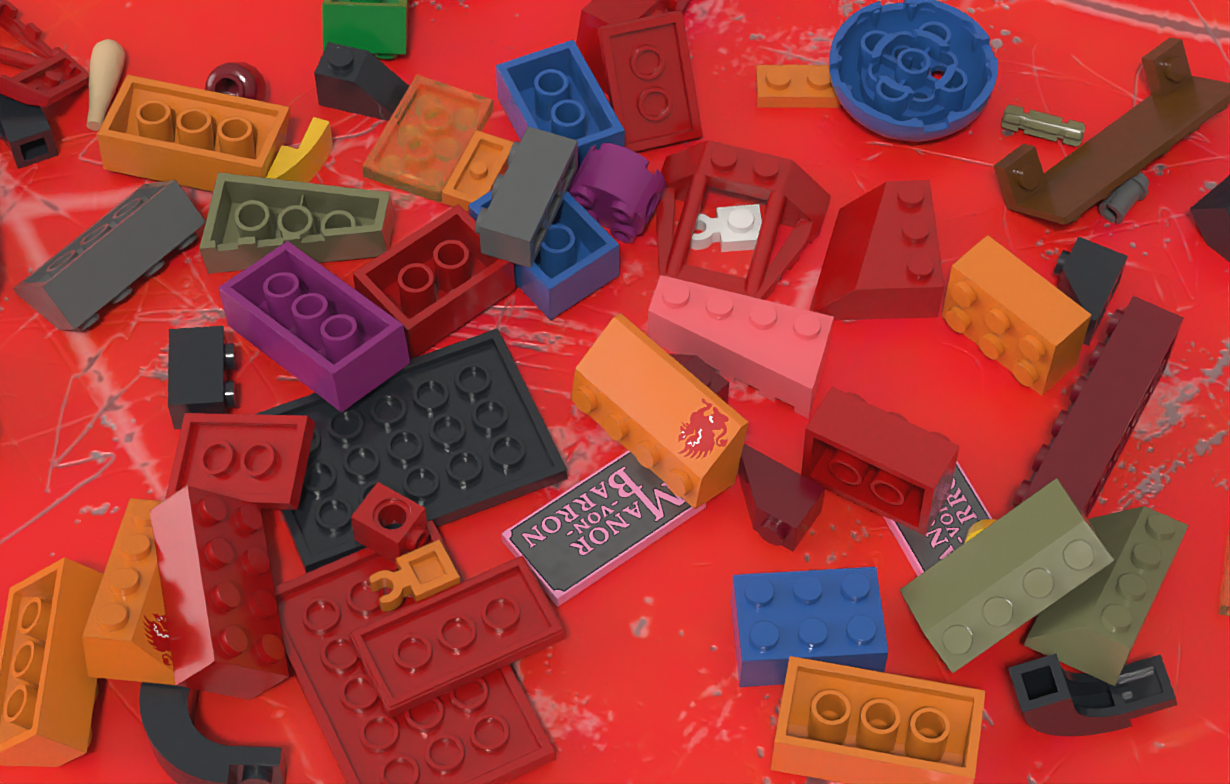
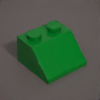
(367, 25)

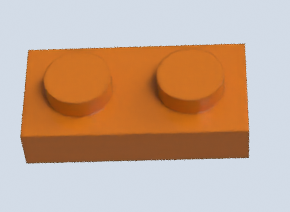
(795, 87)
(477, 169)

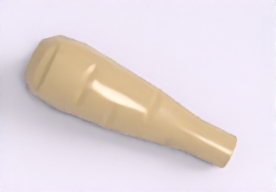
(104, 74)

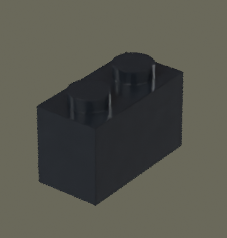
(200, 372)

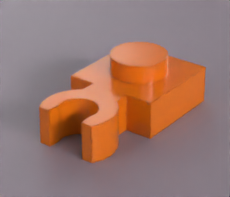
(419, 574)

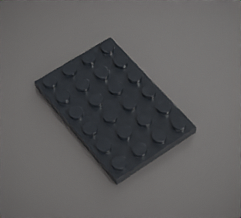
(441, 431)

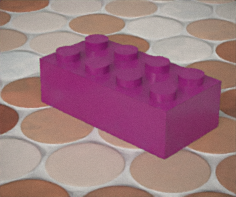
(315, 325)

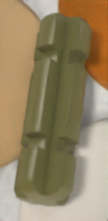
(1043, 125)

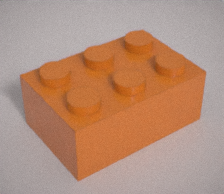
(1015, 315)

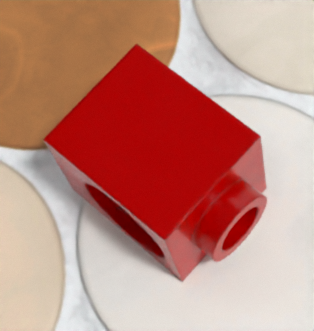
(387, 507)

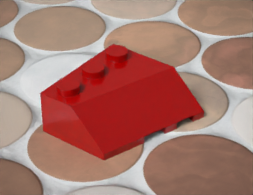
(883, 257)

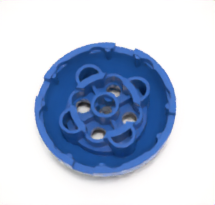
(886, 62)

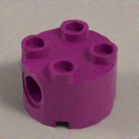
(617, 189)

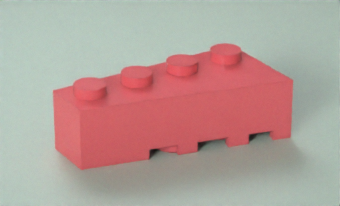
(744, 338)

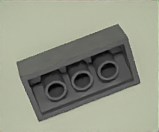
(112, 255)

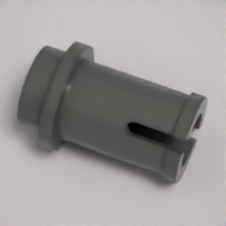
(1123, 198)

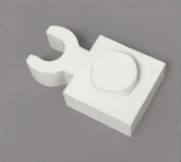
(733, 227)

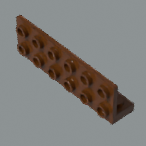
(1119, 151)

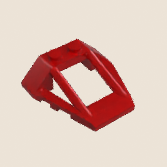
(47, 75)
(792, 202)

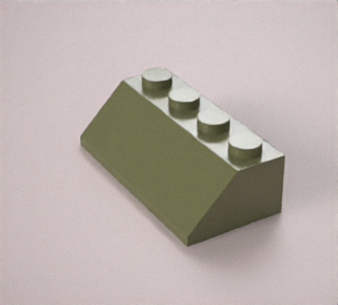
(1006, 575)
(1104, 615)

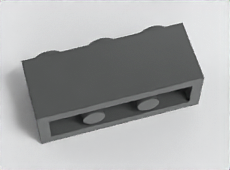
(527, 196)

